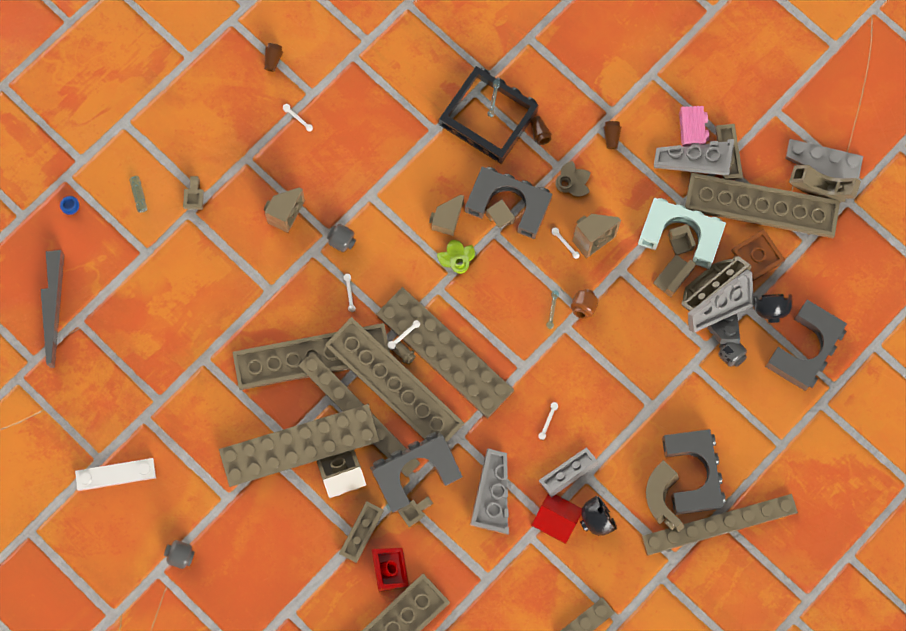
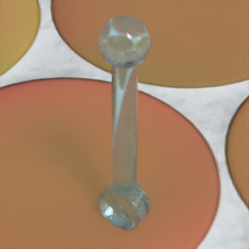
(496, 84)
(555, 294)

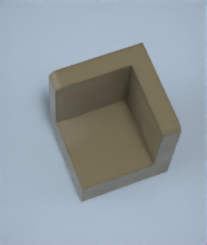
(500, 214)
(681, 239)

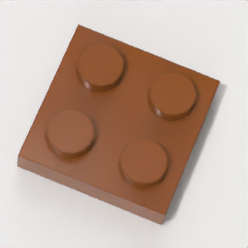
(759, 253)

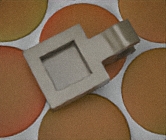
(194, 196)
(413, 512)

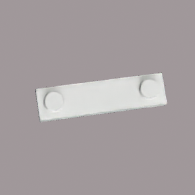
(115, 474)

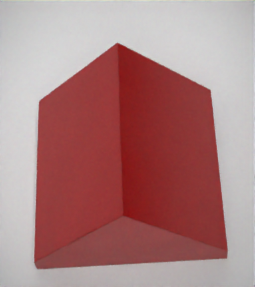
(557, 517)
(390, 569)

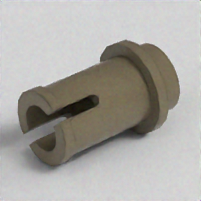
(404, 353)

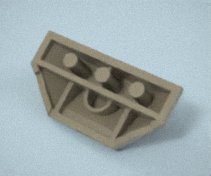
(712, 281)

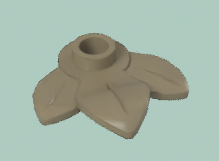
(575, 178)

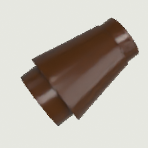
(272, 56)
(540, 131)
(612, 134)

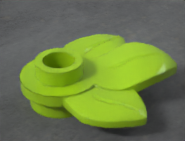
(455, 254)

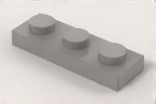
(568, 472)

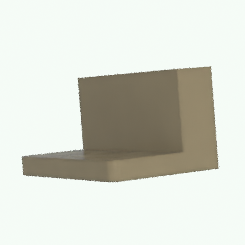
(674, 275)

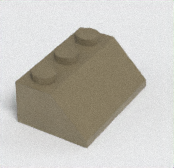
(595, 232)

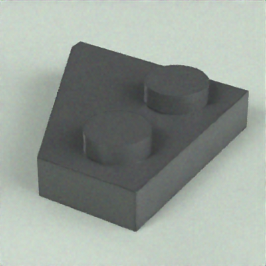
(726, 330)

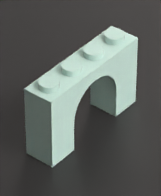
(708, 229)

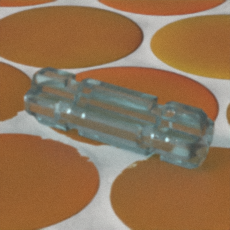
(138, 194)

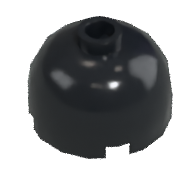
(773, 306)
(597, 518)

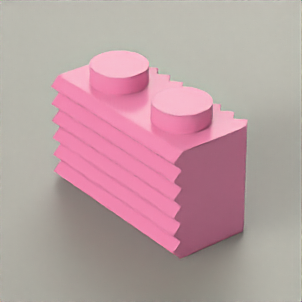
(693, 125)

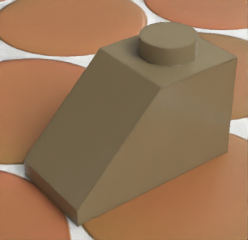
(447, 216)

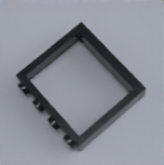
(474, 139)

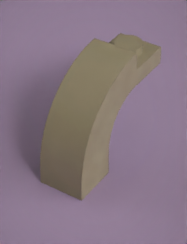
(816, 184)
(657, 487)

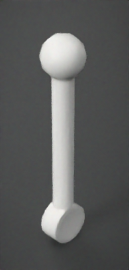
(286, 108)
(555, 231)
(347, 278)
(392, 344)
(554, 406)

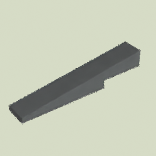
(51, 303)

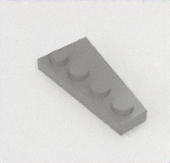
(703, 158)
(825, 160)
(724, 303)
(491, 499)

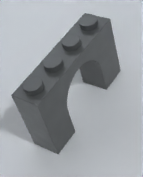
(491, 182)
(828, 330)
(699, 445)
(388, 471)

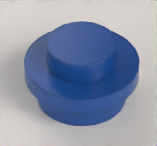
(69, 205)

